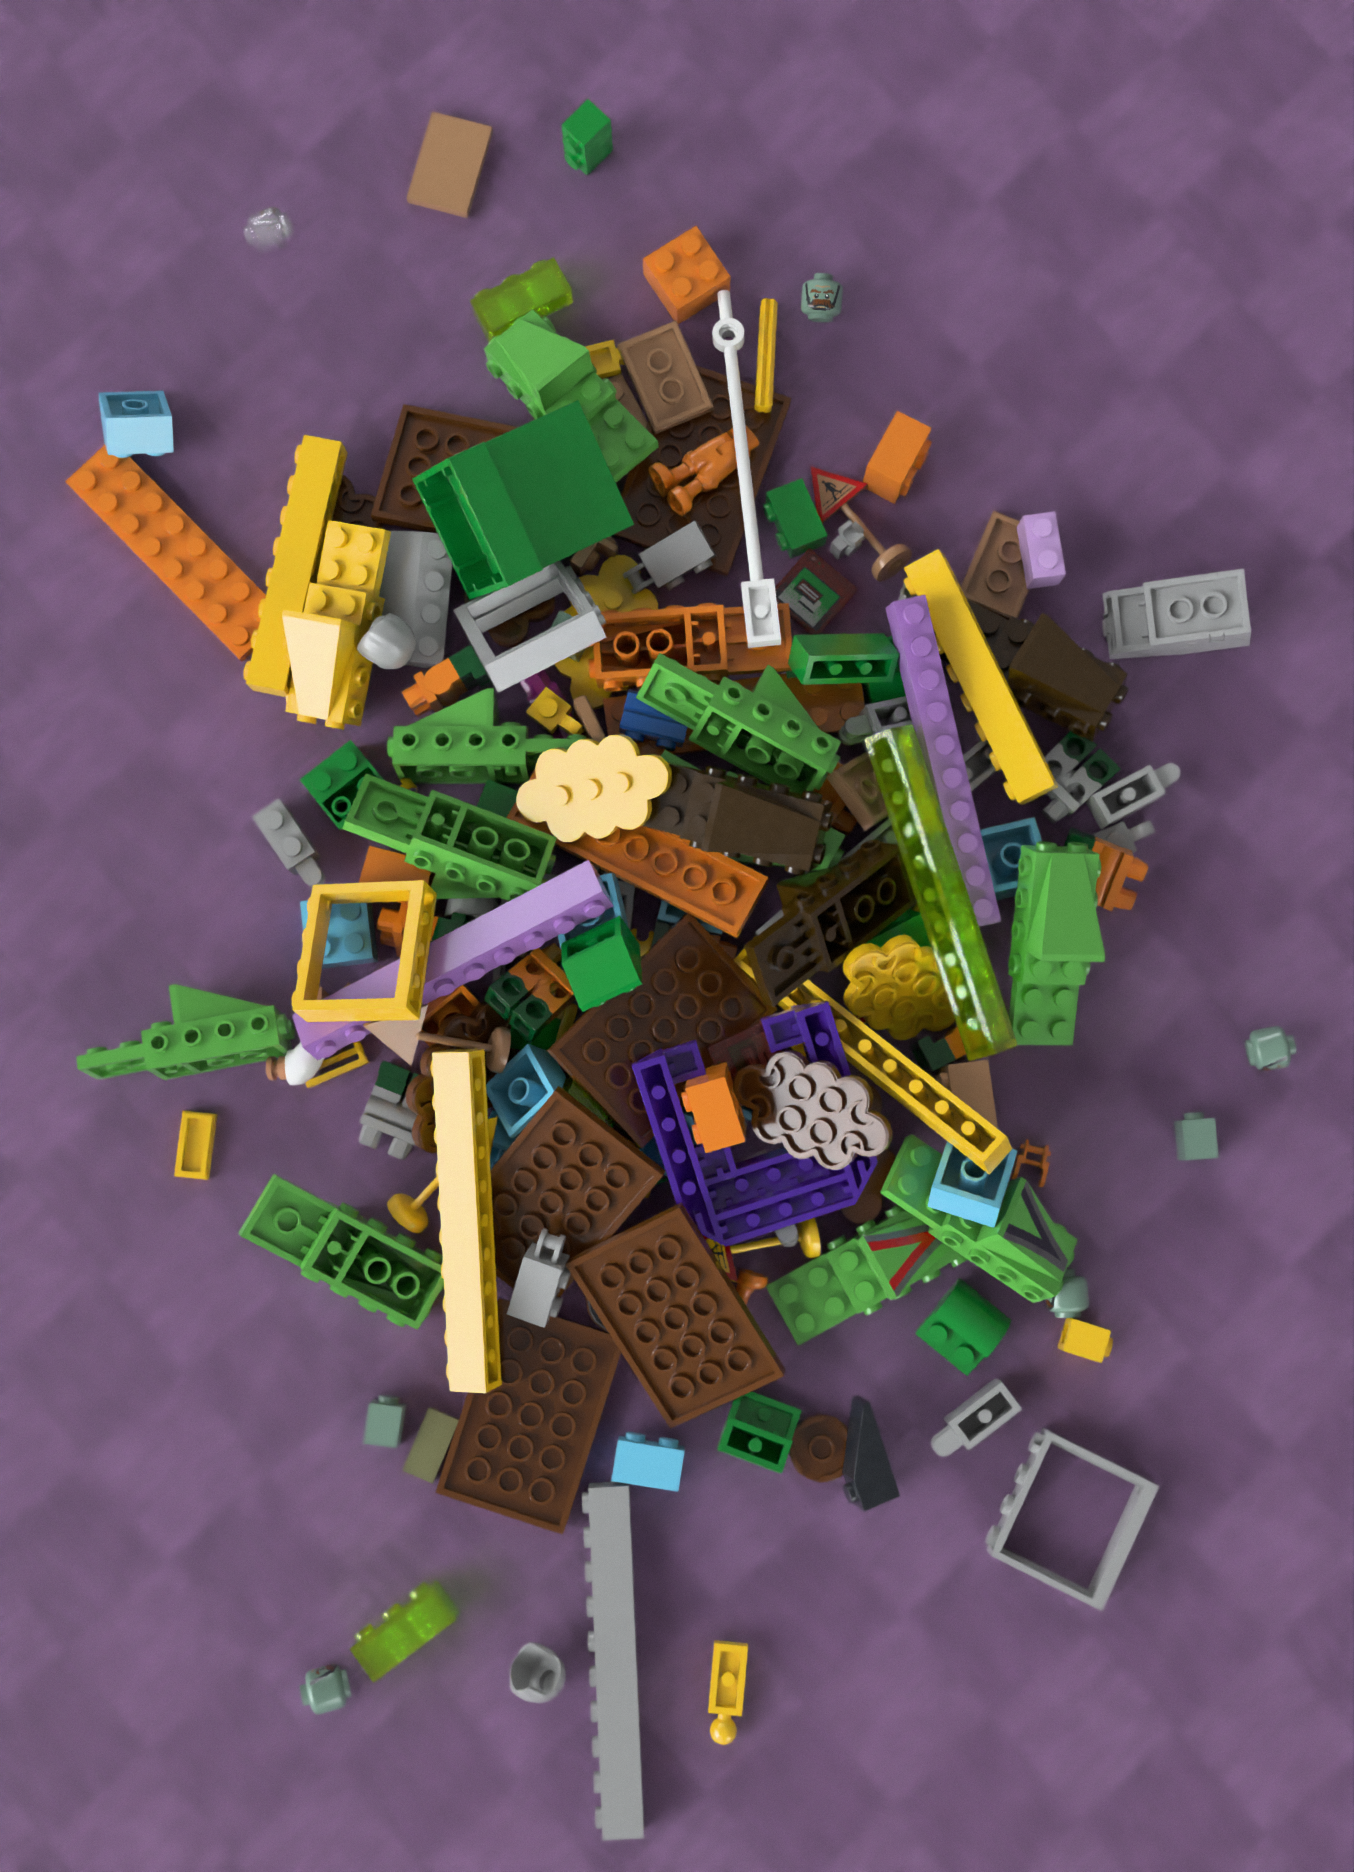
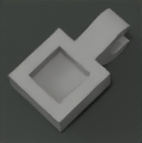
(848, 540)
(1121, 836)

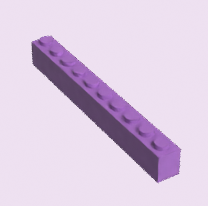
(941, 747)
(473, 950)

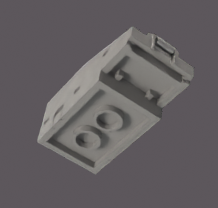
(1178, 616)

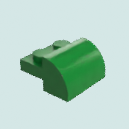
(964, 1327)
(759, 1431)

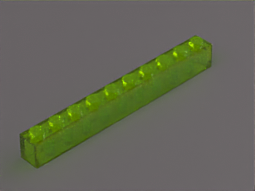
(940, 892)

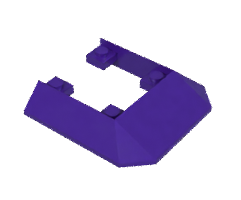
(765, 1191)

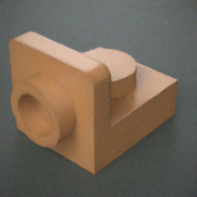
(588, 557)

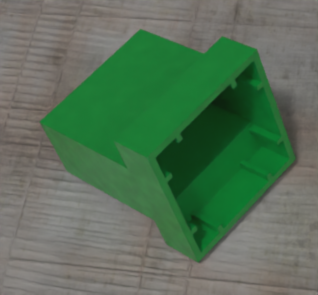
(523, 500)

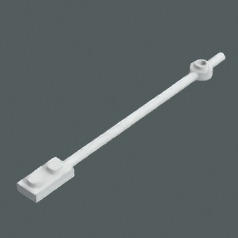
(759, 593)

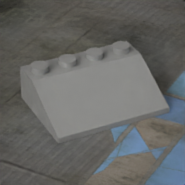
(418, 591)

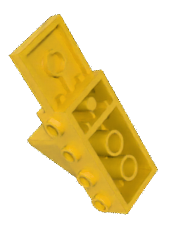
(323, 641)

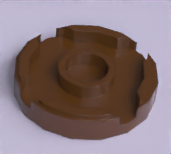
(819, 1447)

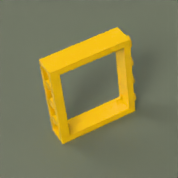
(412, 961)

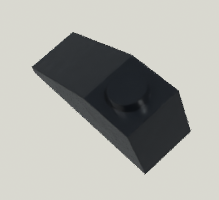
(865, 1460)

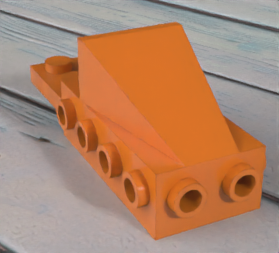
(700, 638)

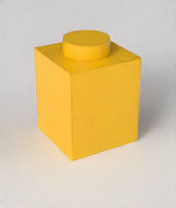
(1085, 1340)

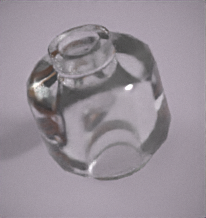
(268, 229)

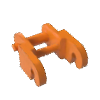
(1043, 1165)

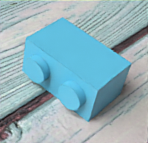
(648, 1462)

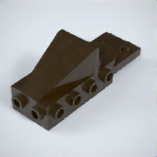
(1053, 672)
(744, 817)
(829, 917)

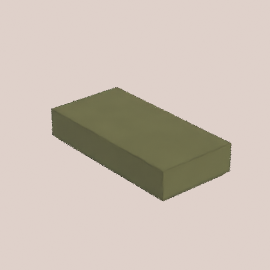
(431, 1445)

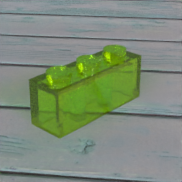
(538, 289)
(403, 1629)

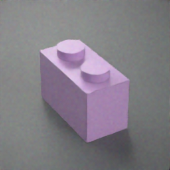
(1041, 550)

